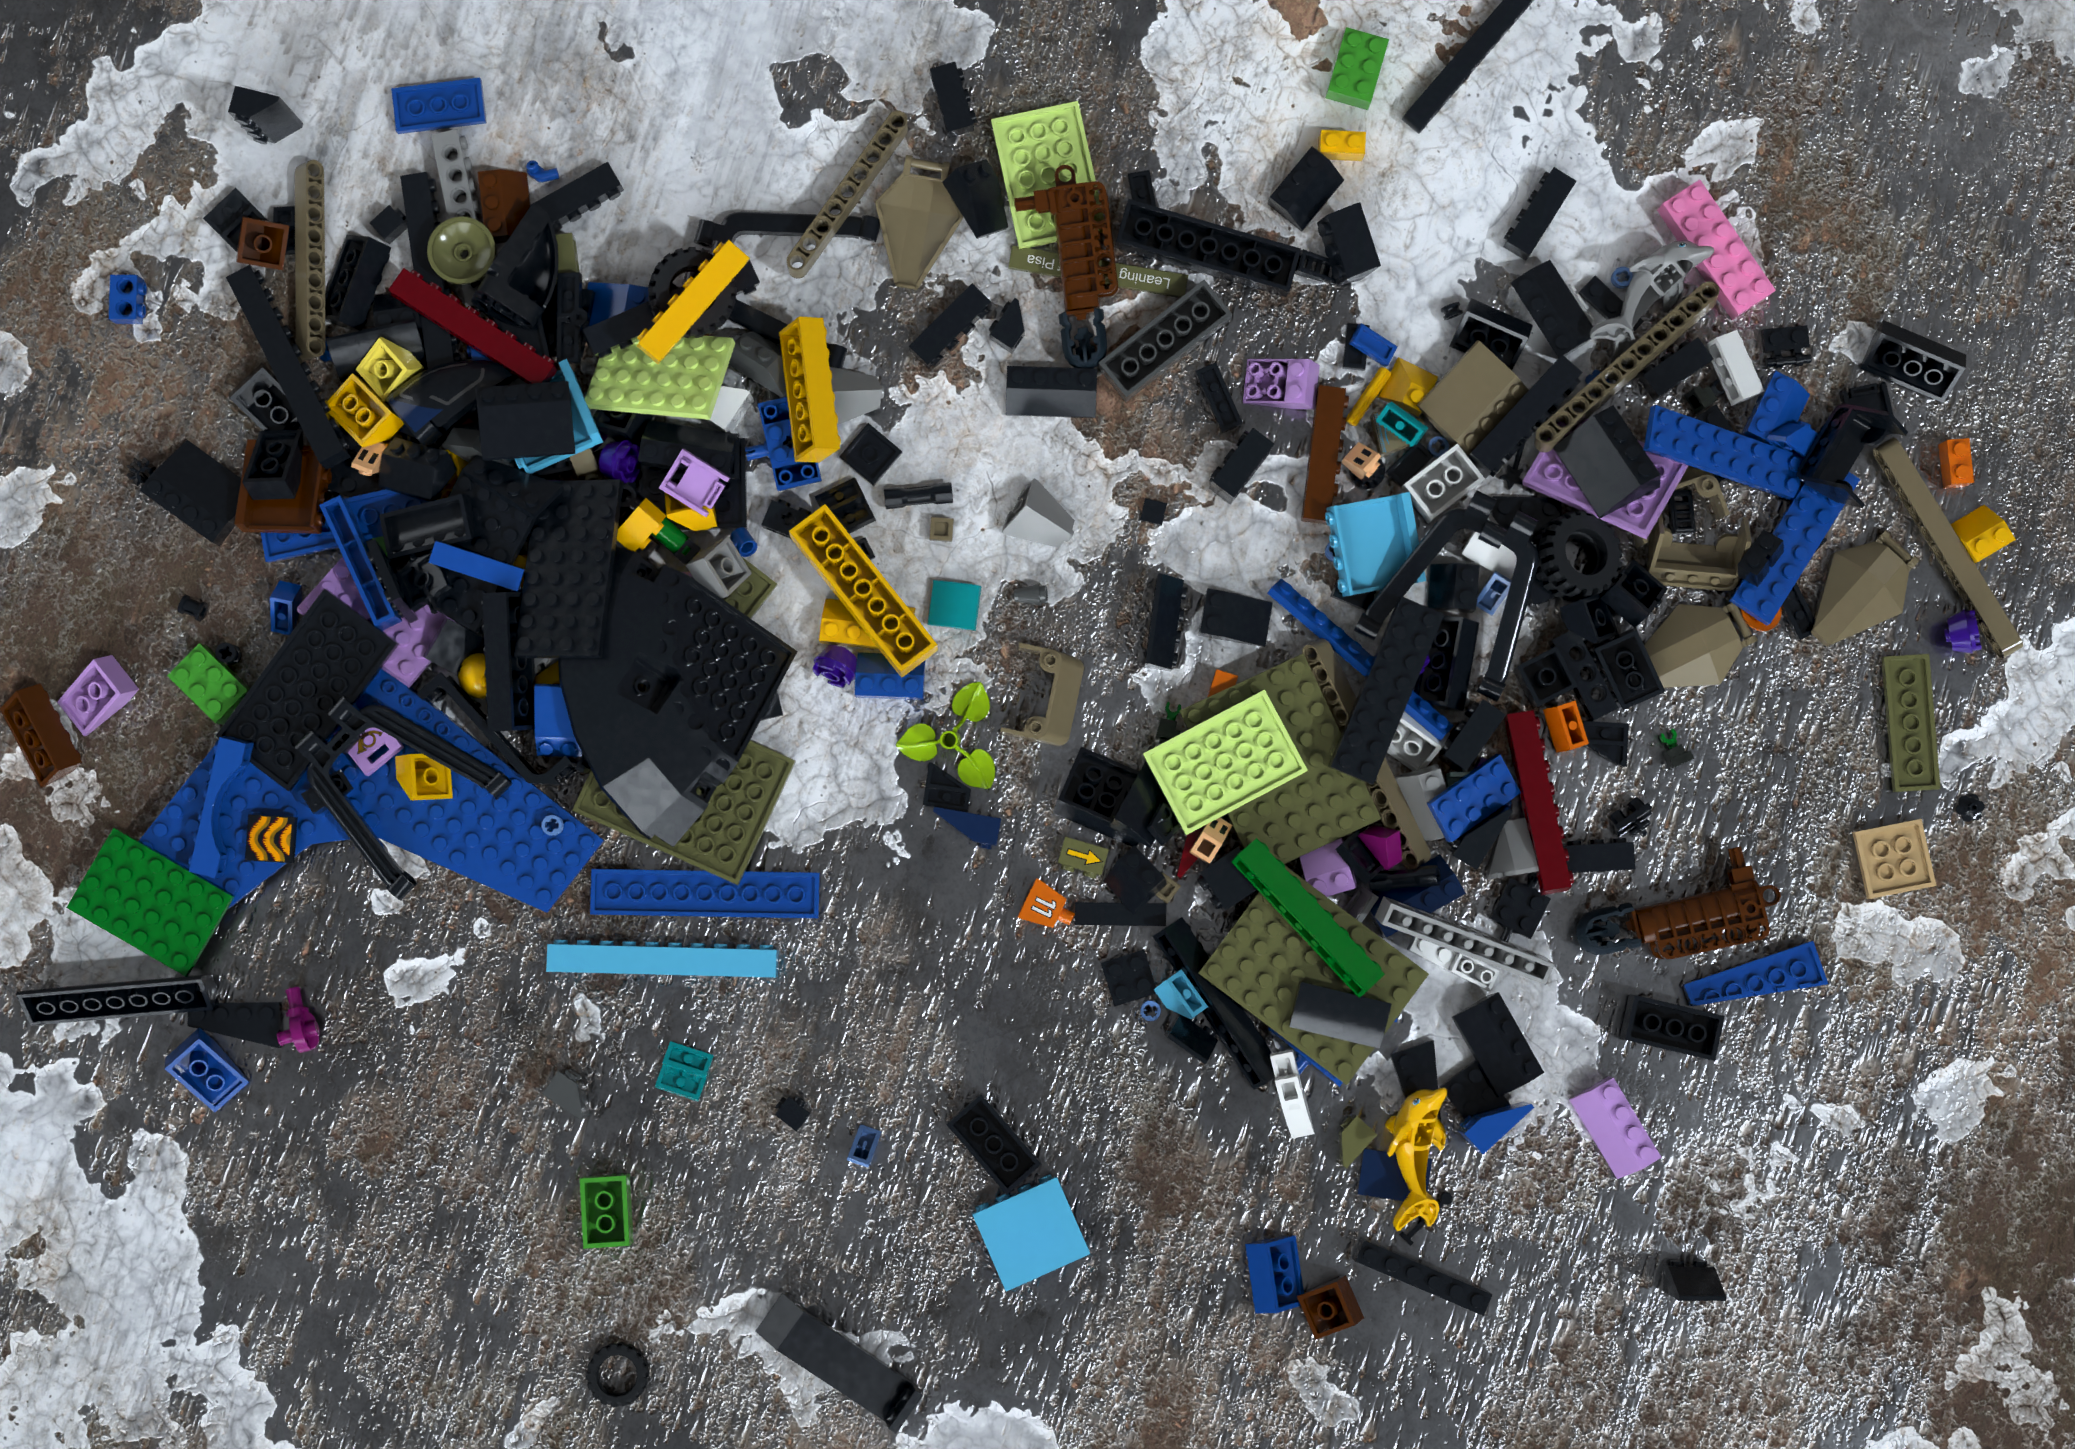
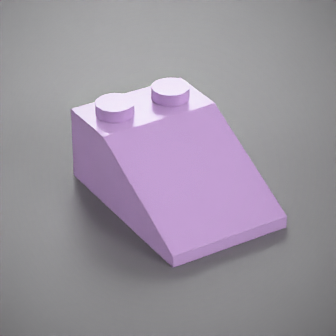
(97, 694)
(1327, 870)

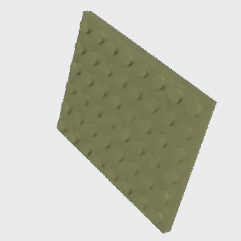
(1313, 805)
(730, 825)
(1267, 959)

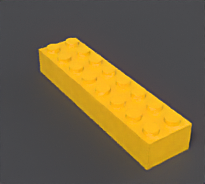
(863, 590)

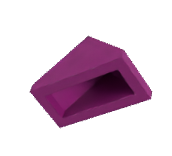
(1383, 844)

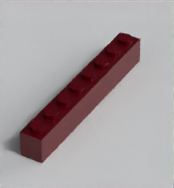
(472, 329)
(1537, 801)

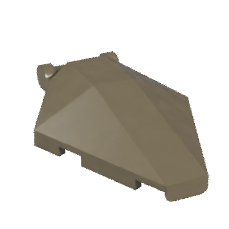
(916, 221)
(1862, 589)
(1697, 645)

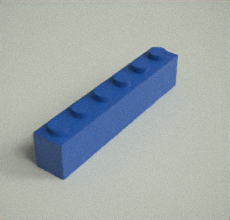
(354, 549)

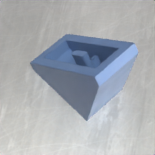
(1493, 593)
(864, 1146)

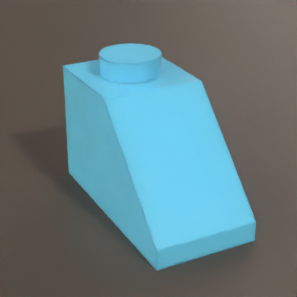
(1180, 995)

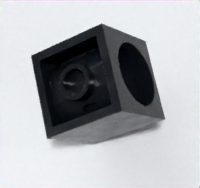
(1225, 881)

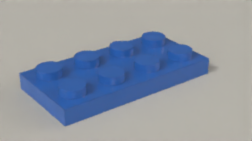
(439, 105)
(1473, 798)

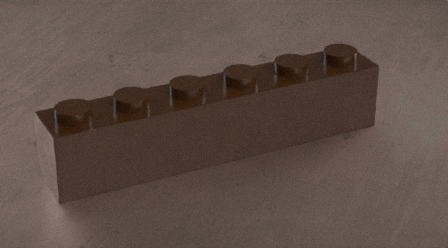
(1323, 453)

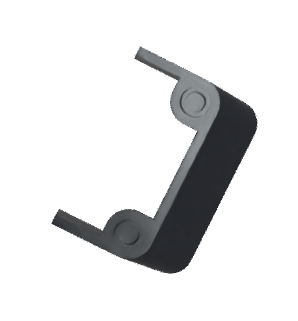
(1839, 446)

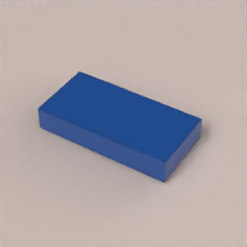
(1373, 345)

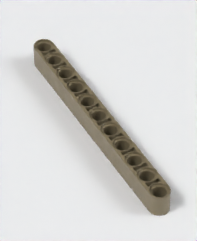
(1630, 357)
(1947, 547)
(1385, 792)

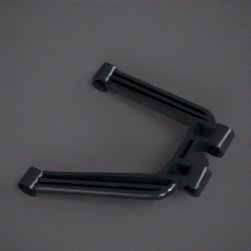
(776, 224)
(1475, 519)
(353, 723)

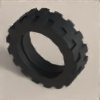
(603, 1394)

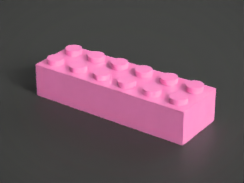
(1697, 218)

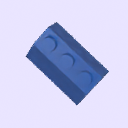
(1777, 405)
(880, 680)
(1274, 1274)

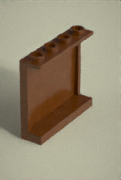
(286, 515)

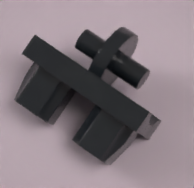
(1639, 813)

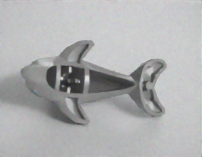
(1654, 278)

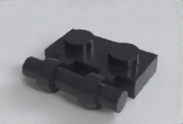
(1786, 339)

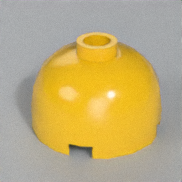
(472, 676)

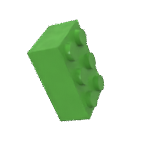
(1357, 68)
(209, 683)
(606, 1211)

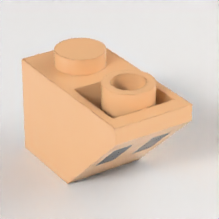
(369, 458)
(1362, 461)
(1210, 840)

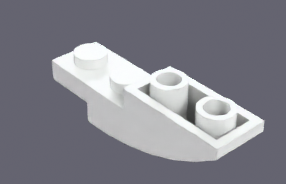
(1455, 963)
(1291, 1094)

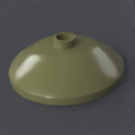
(454, 238)

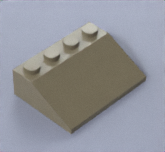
(1472, 398)

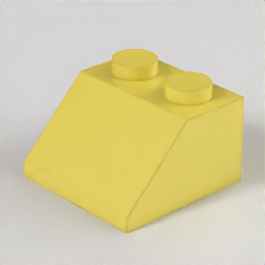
(388, 367)

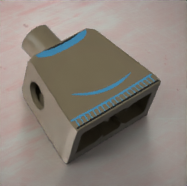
(1385, 440)

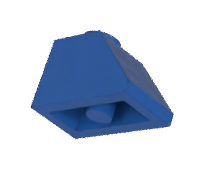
(1794, 438)
(284, 606)

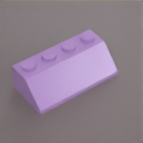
(1615, 1128)

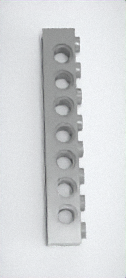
(443, 145)
(1464, 940)

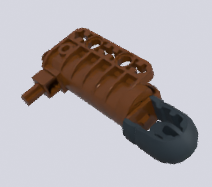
(1079, 259)
(1693, 916)

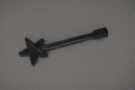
(1512, 472)

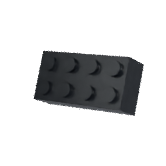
(1672, 1027)
(994, 1143)

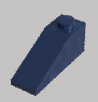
(976, 827)

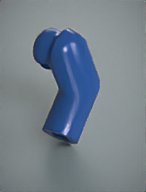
(539, 174)

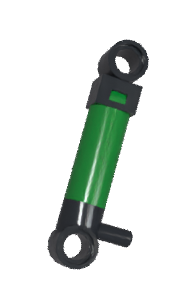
(669, 535)

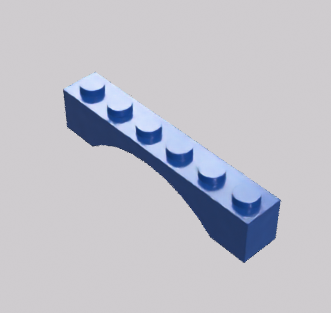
(209, 851)

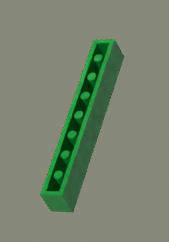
(1308, 917)

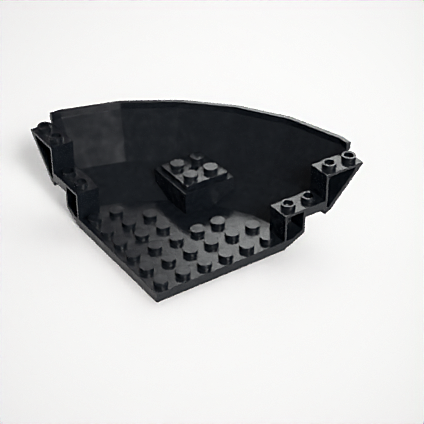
(703, 695)

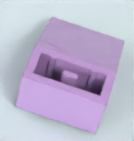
(1281, 383)

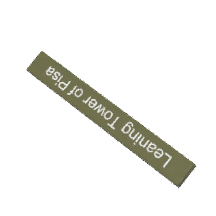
(1128, 276)

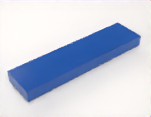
(476, 565)

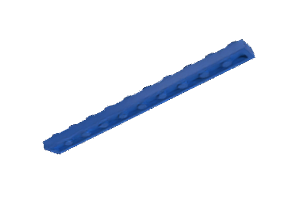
(1352, 652)

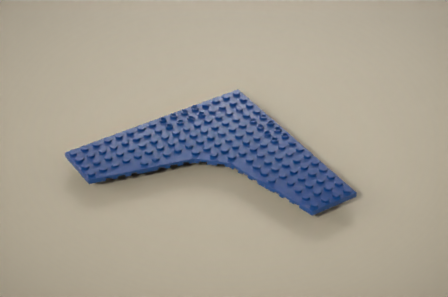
(469, 834)

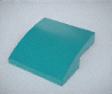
(954, 605)
(684, 1071)

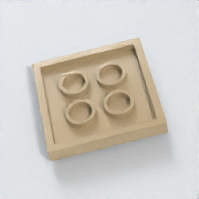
(1894, 859)

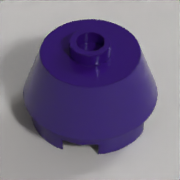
(620, 461)
(1963, 632)
(836, 664)

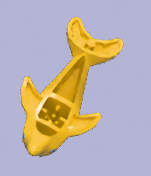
(1413, 1133)

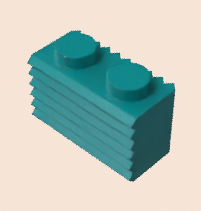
(1402, 424)

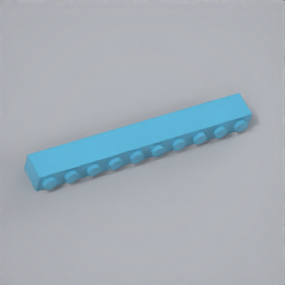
(662, 960)

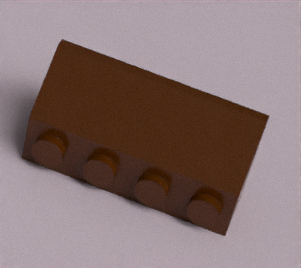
(40, 734)

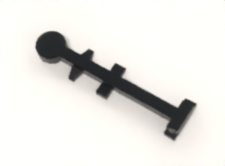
(1446, 1198)

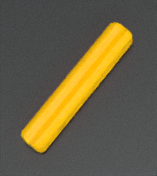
(1368, 396)

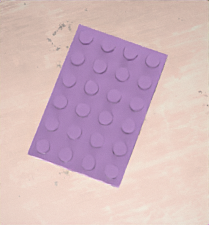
(1638, 517)
(413, 638)

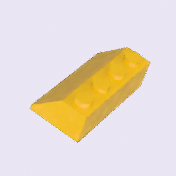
(841, 628)

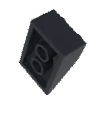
(978, 197)
(264, 401)
(275, 465)
(1235, 618)
(1629, 668)
(1477, 841)
(1192, 1038)
(1692, 1281)

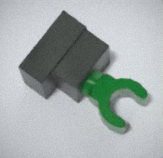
(1167, 727)
(1676, 755)

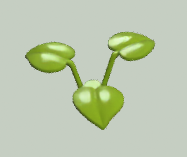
(920, 741)

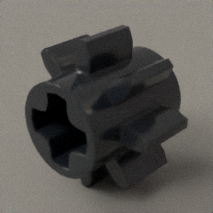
(140, 471)

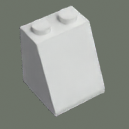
(730, 408)

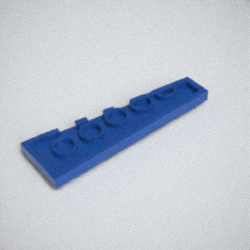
(1778, 972)

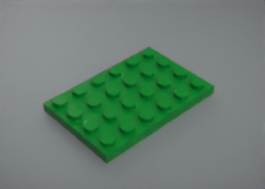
(150, 902)

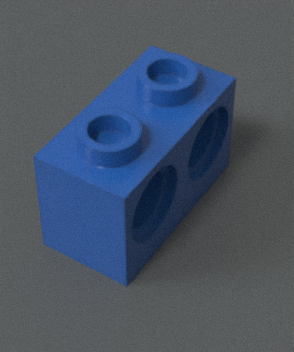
(120, 300)

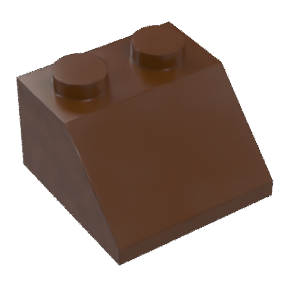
(262, 243)
(1330, 1307)

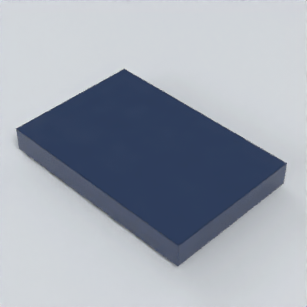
(1382, 1176)

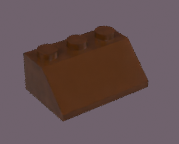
(503, 201)

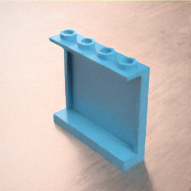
(584, 427)
(1371, 541)
(1030, 1232)

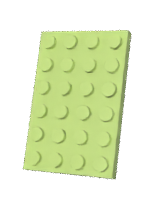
(1030, 152)
(678, 386)
(1225, 762)

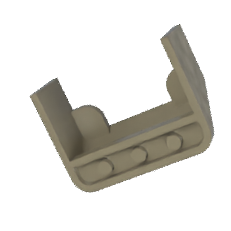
(1707, 487)
(1697, 564)
(1057, 724)

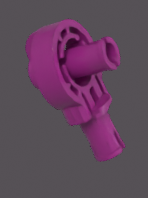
(303, 1026)

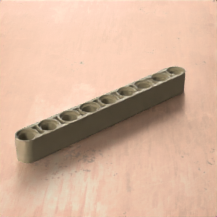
(847, 204)
(315, 251)

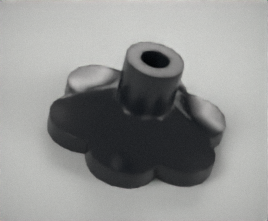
(1965, 808)

